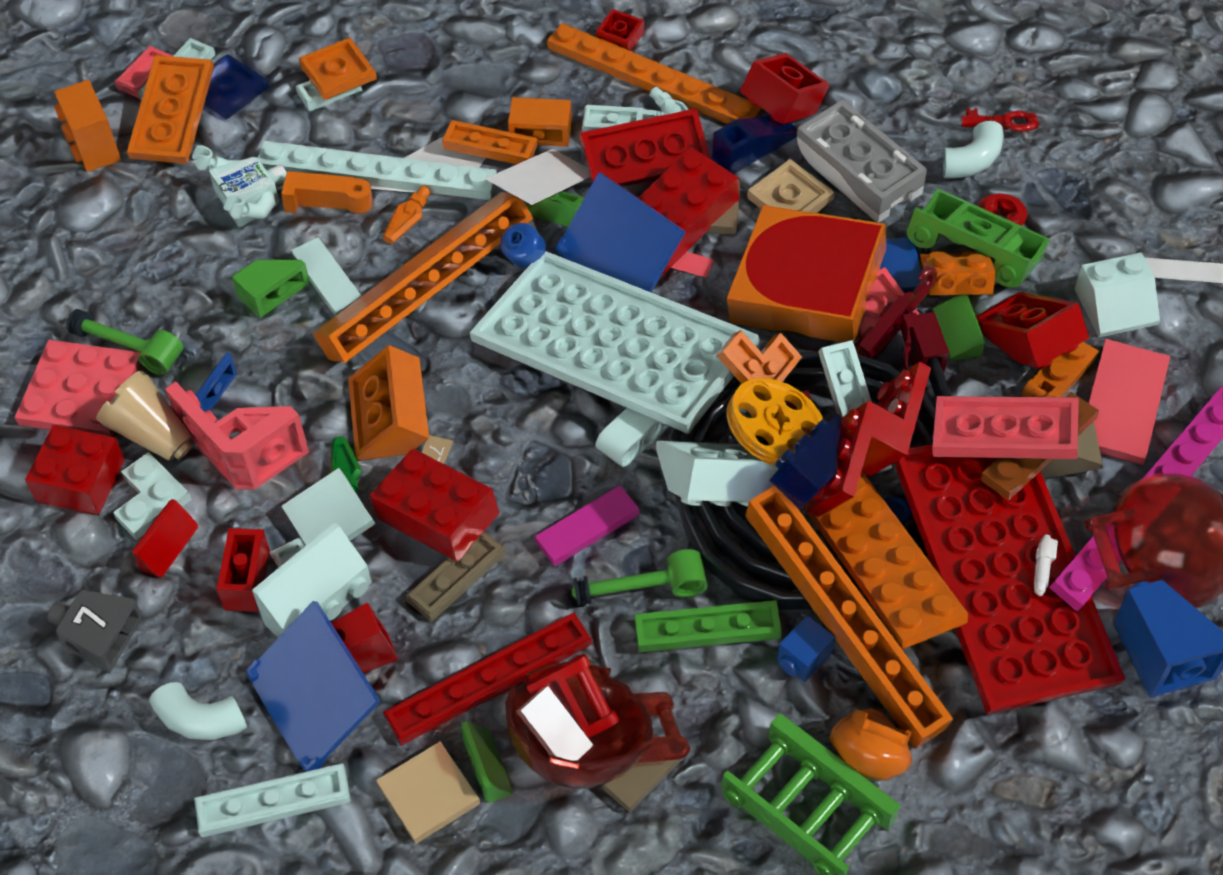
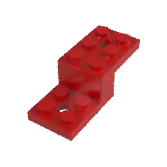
(874, 436)

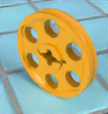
(778, 431)

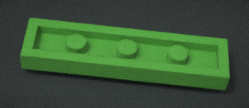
(707, 626)

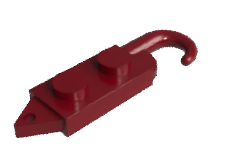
(877, 338)

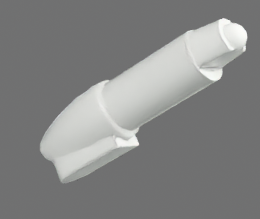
(1045, 556)

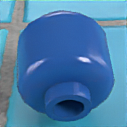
(522, 245)

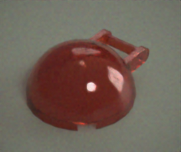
(1166, 532)
(614, 749)

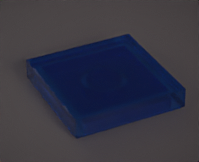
(233, 86)

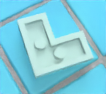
(154, 490)

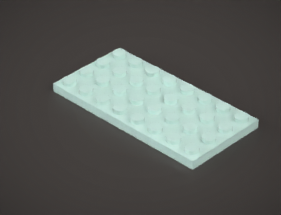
(611, 340)

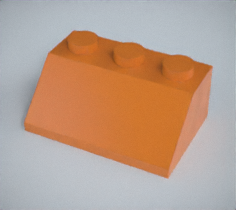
(388, 405)

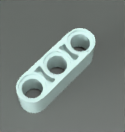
(628, 436)

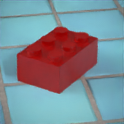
(435, 504)

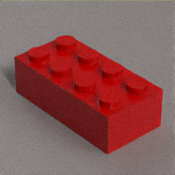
(692, 196)

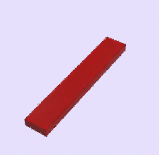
(486, 679)

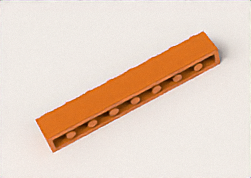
(420, 278)
(848, 617)

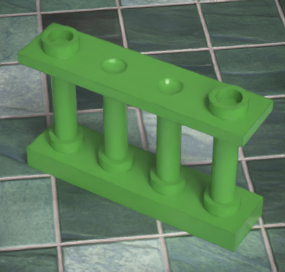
(815, 762)

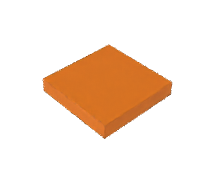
(337, 68)

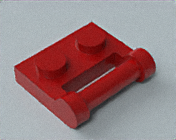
(557, 683)

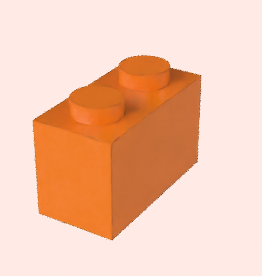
(542, 118)

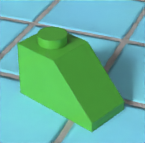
(269, 283)

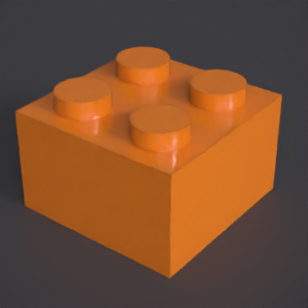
(86, 126)

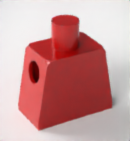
(366, 638)

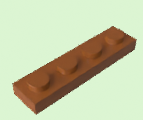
(1011, 474)

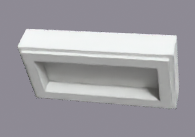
(554, 726)

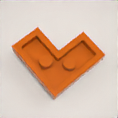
(747, 361)

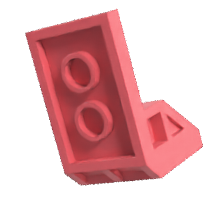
(266, 443)

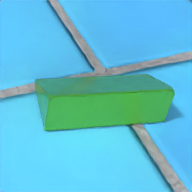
(557, 208)
(960, 328)
(486, 762)

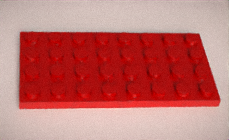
(985, 551)

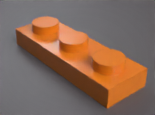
(488, 142)

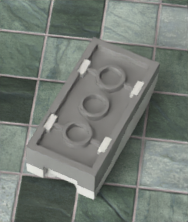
(860, 160)

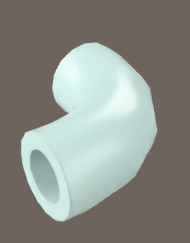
(977, 155)
(194, 718)

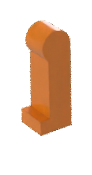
(325, 192)

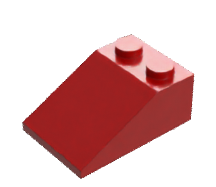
(1034, 328)

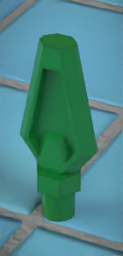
(343, 458)

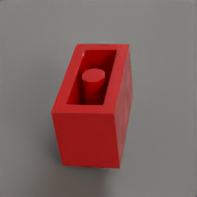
(242, 568)

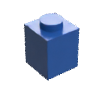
(805, 649)

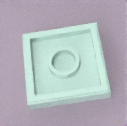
(325, 503)

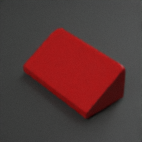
(164, 539)

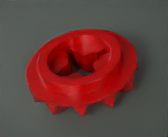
(1007, 205)

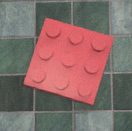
(74, 385)

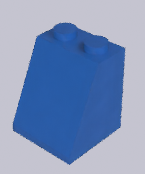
(1168, 639)

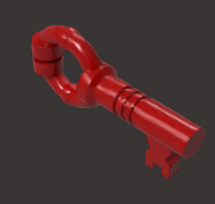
(972, 119)

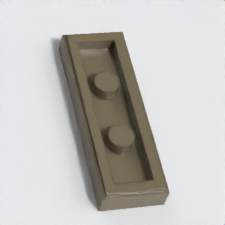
(453, 578)

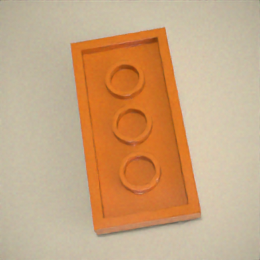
(170, 109)

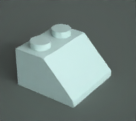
(1118, 294)

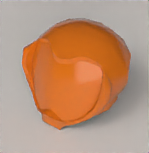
(872, 745)

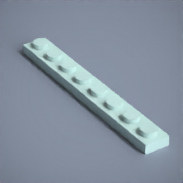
(381, 170)

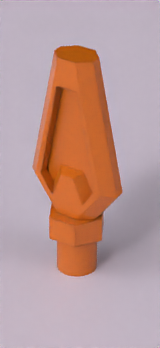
(406, 215)

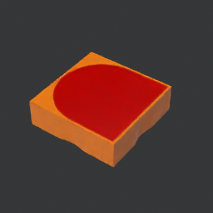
(807, 273)

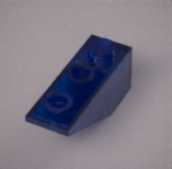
(749, 140)
(811, 465)

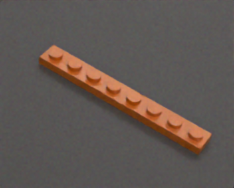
(650, 74)

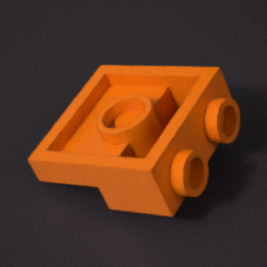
(960, 273)

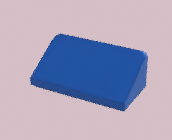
(216, 383)

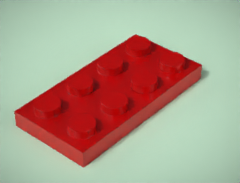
(642, 148)

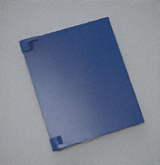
(620, 236)
(312, 687)

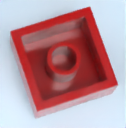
(784, 88)
(75, 470)

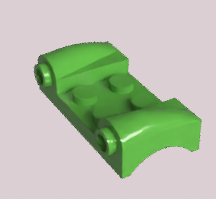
(1012, 245)

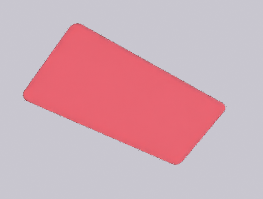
(694, 264)

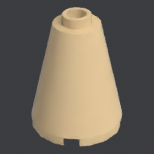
(146, 418)

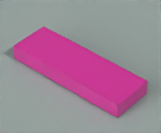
(587, 525)

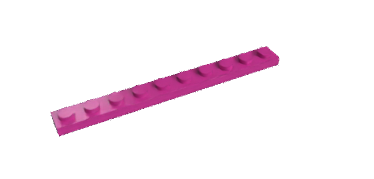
(1183, 457)

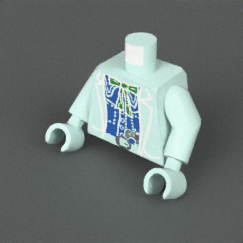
(242, 185)

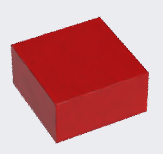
(621, 29)

